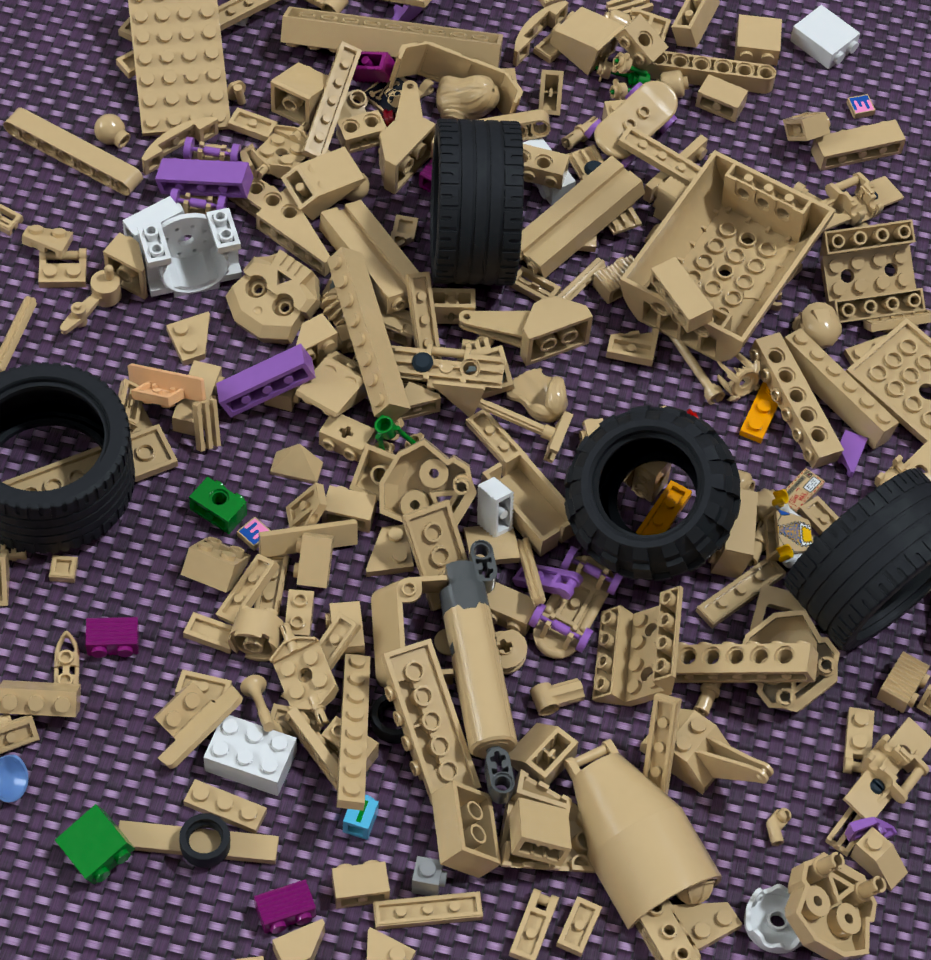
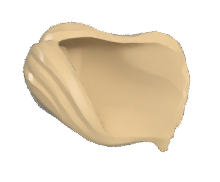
(466, 97)
(540, 395)

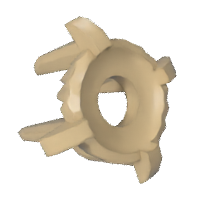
(749, 374)

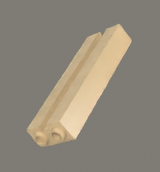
(579, 216)
(386, 262)

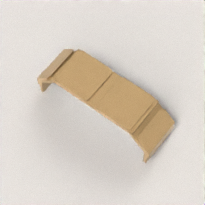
(438, 61)

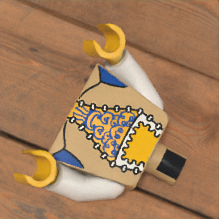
(786, 532)

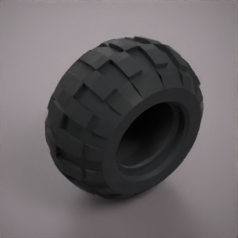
(620, 447)

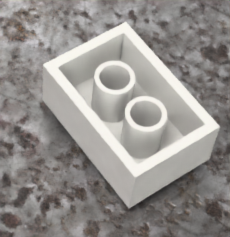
(250, 754)

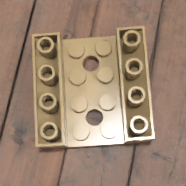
(865, 254)
(632, 650)

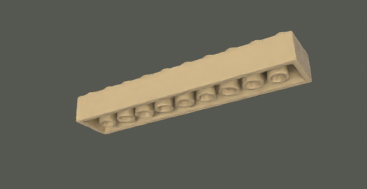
(328, 29)

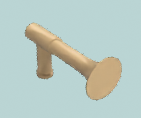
(253, 687)

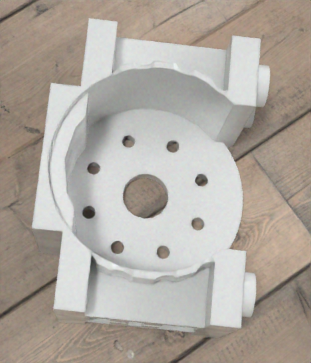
(190, 264)

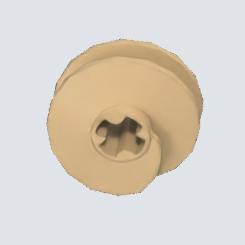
(512, 650)

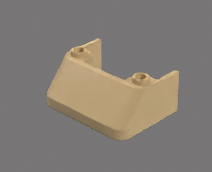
(389, 620)

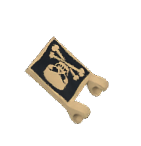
(384, 98)

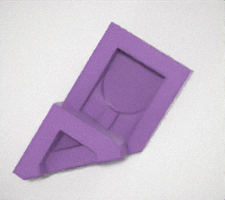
(406, 12)
(853, 447)
(858, 828)

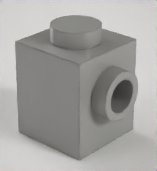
(428, 876)

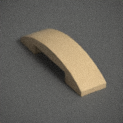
(548, 16)
(200, 129)

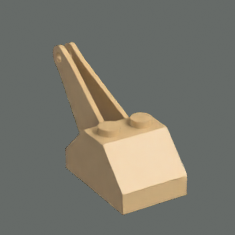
(406, 141)
(544, 332)
(705, 754)

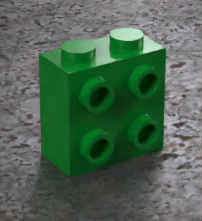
(95, 845)

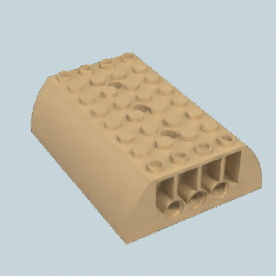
(706, 235)

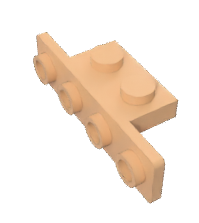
(164, 386)

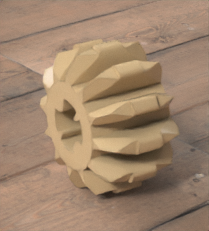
(332, 307)

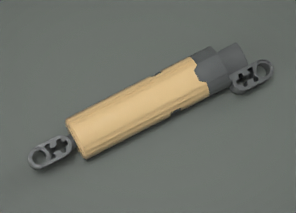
(479, 666)

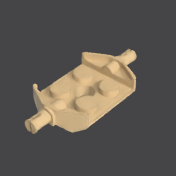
(284, 141)
(291, 661)

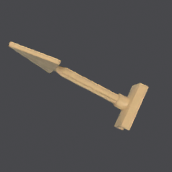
(468, 398)

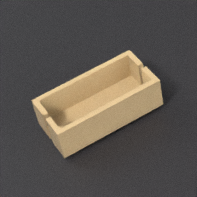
(537, 505)

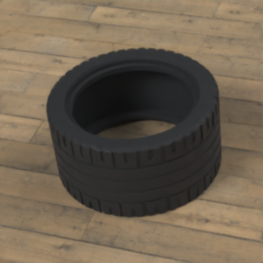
(476, 202)
(87, 507)
(869, 562)

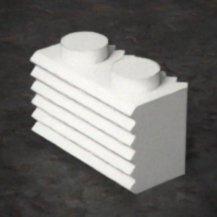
(495, 507)

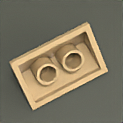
(371, 469)

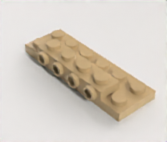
(427, 717)

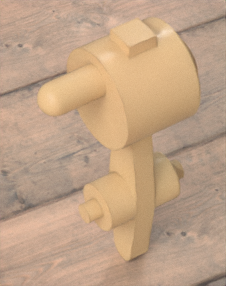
(105, 293)

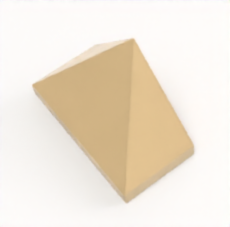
(297, 464)

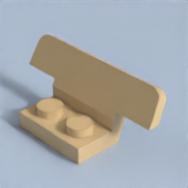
(191, 718)

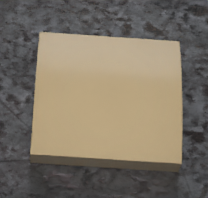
(504, 546)

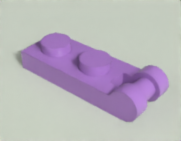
(552, 580)

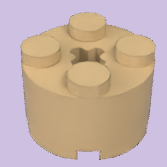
(256, 633)

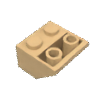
(318, 338)
(215, 563)
(543, 752)

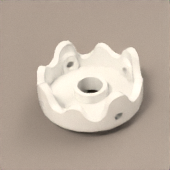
(757, 921)

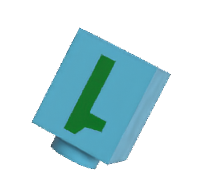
(360, 822)

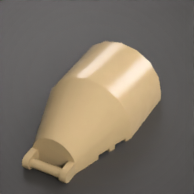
(635, 834)

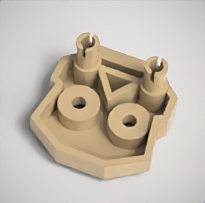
(263, 312)
(410, 480)
(789, 628)
(832, 907)

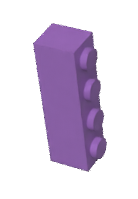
(205, 177)
(265, 380)

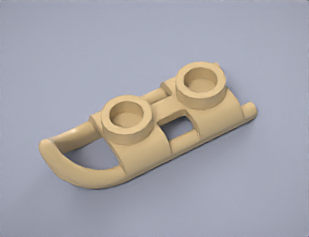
(66, 660)

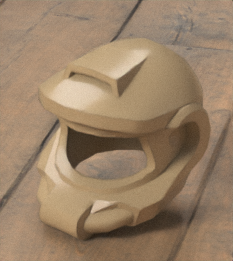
(819, 323)

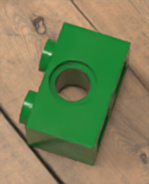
(223, 516)

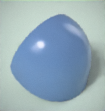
(12, 778)

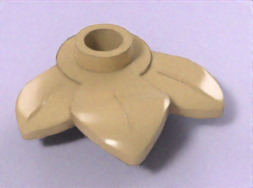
(352, 108)

